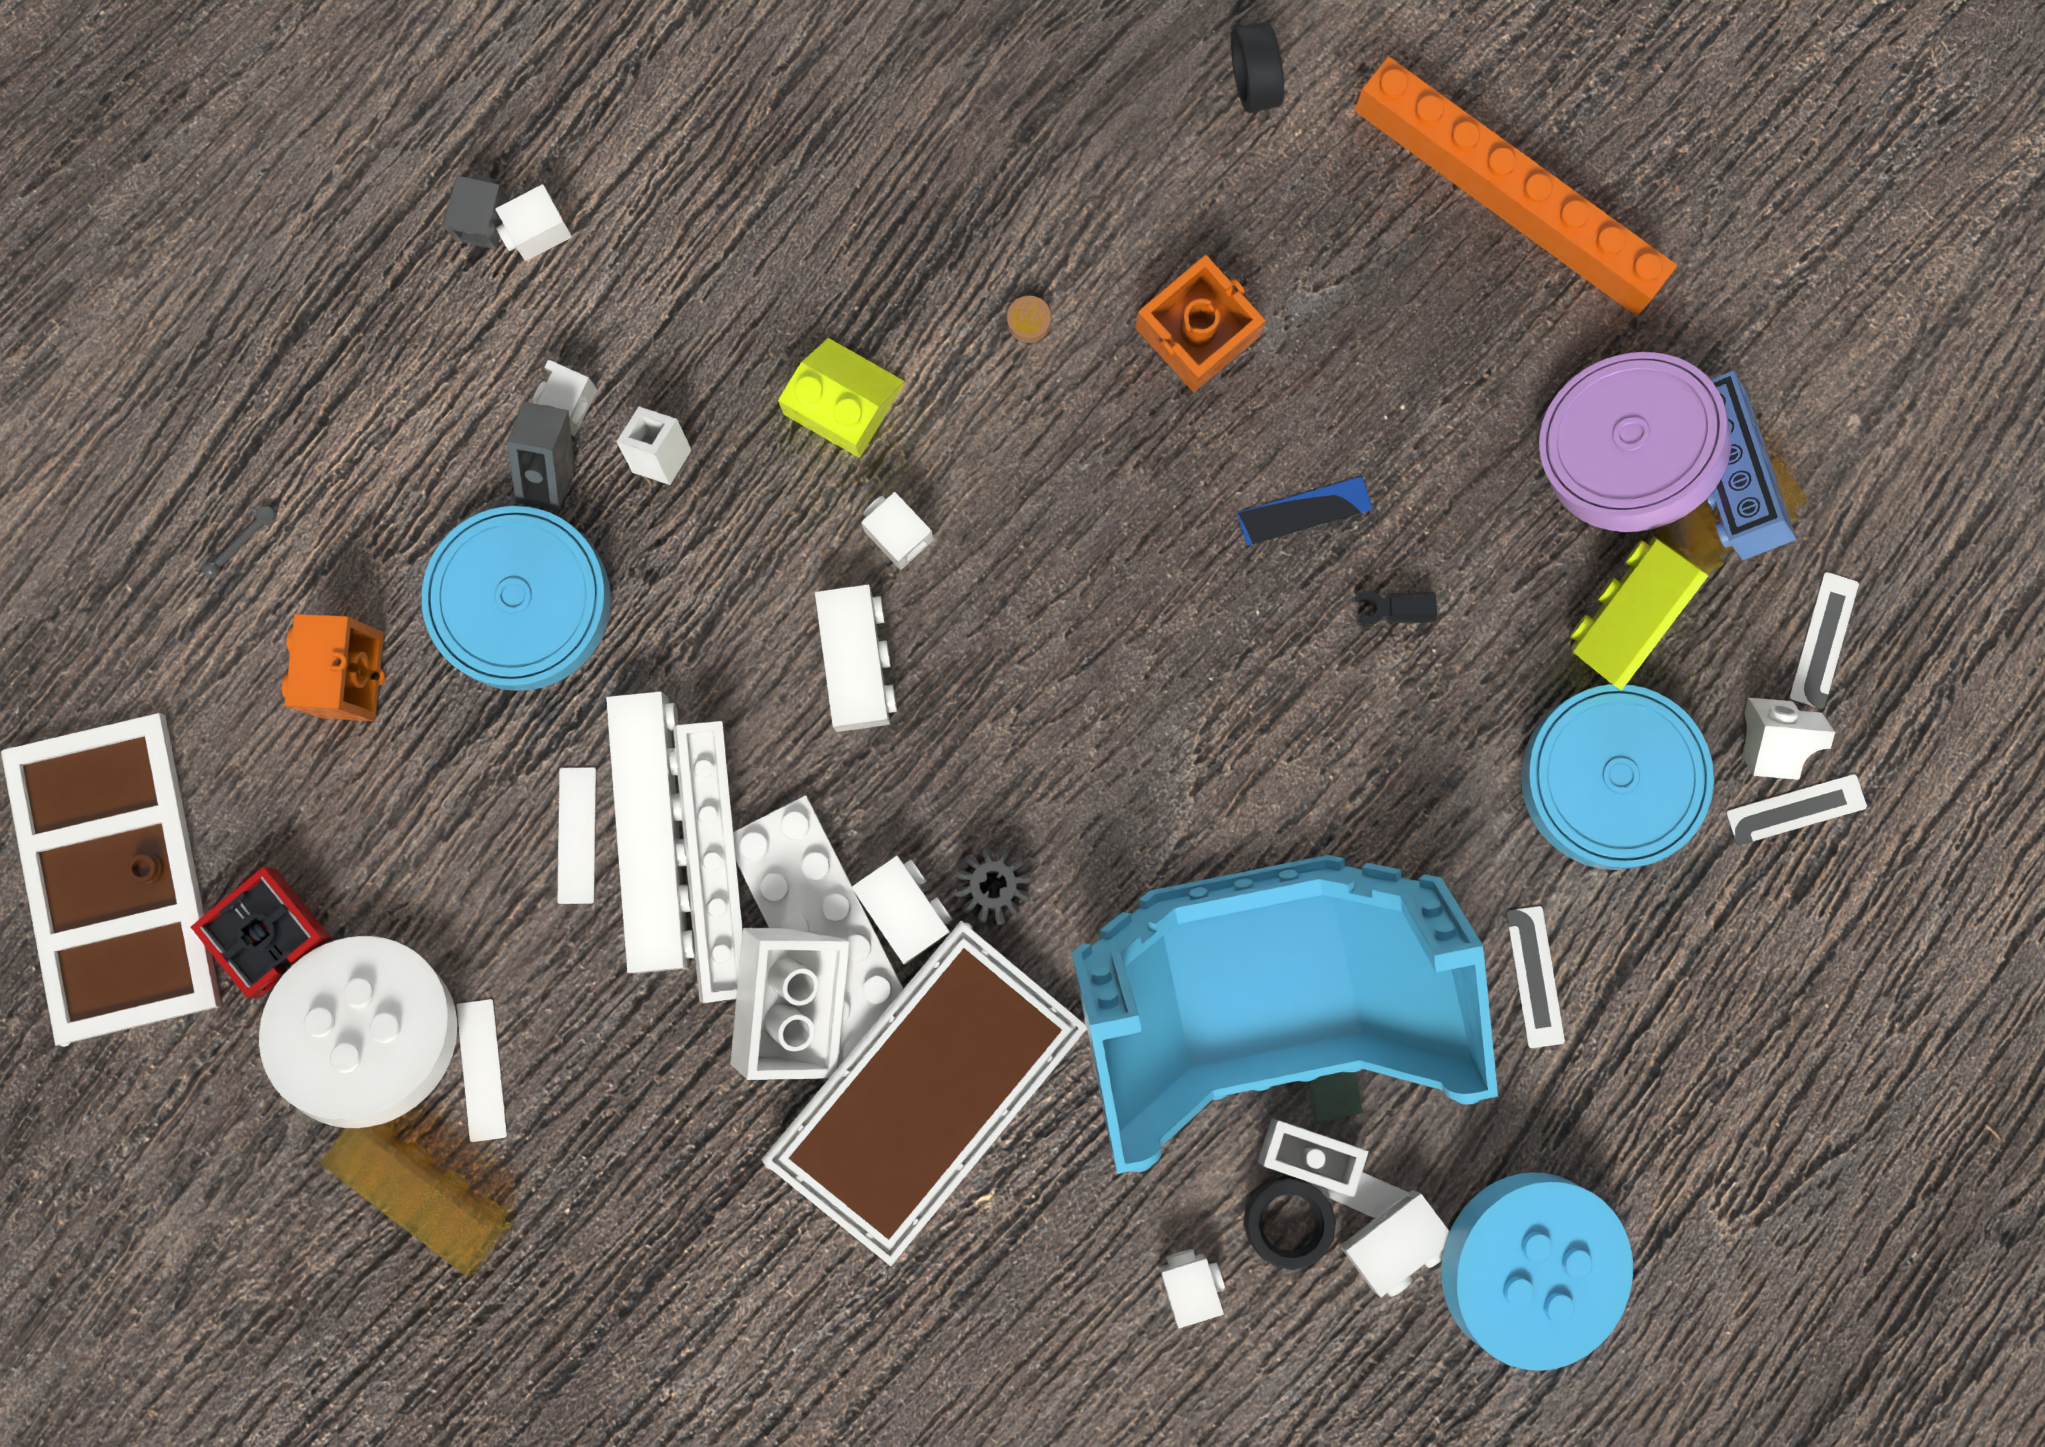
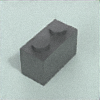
(541, 456)

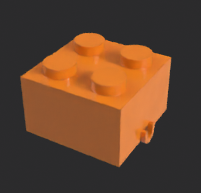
(1200, 323)
(333, 667)

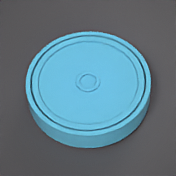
(516, 598)
(1617, 777)
(1537, 1271)

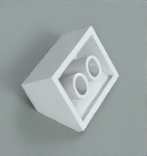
(789, 1004)

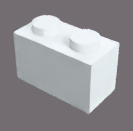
(902, 909)
(1312, 1157)
(1397, 1244)

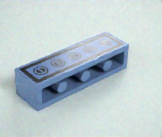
(1748, 491)

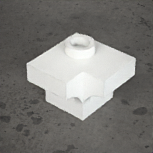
(1782, 737)

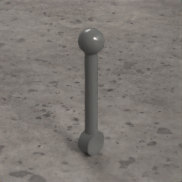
(265, 516)

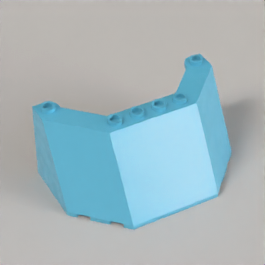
(1278, 985)

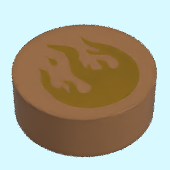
(1028, 319)

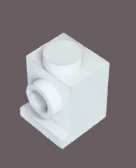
(566, 391)

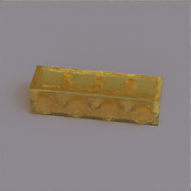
(419, 1195)

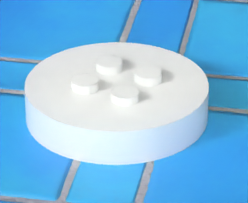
(358, 1032)

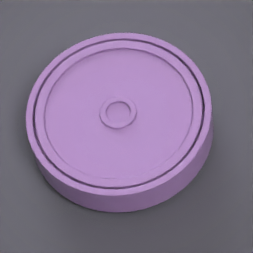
(1635, 441)

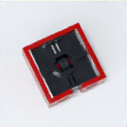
(260, 932)

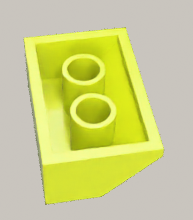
(1636, 611)

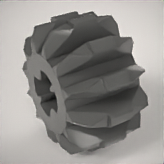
(979, 878)

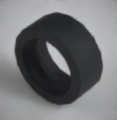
(1257, 66)
(1324, 1229)

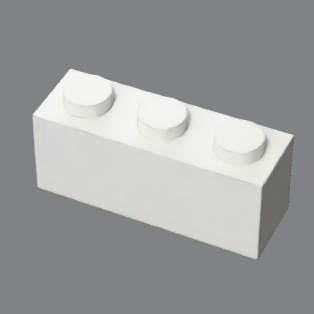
(854, 658)

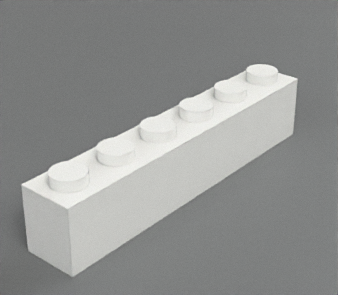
(649, 833)

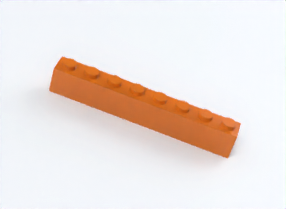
(1513, 186)

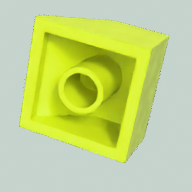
(840, 396)

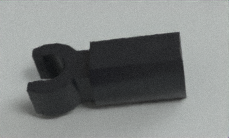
(1399, 607)

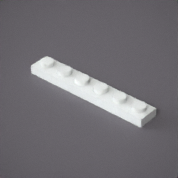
(709, 858)

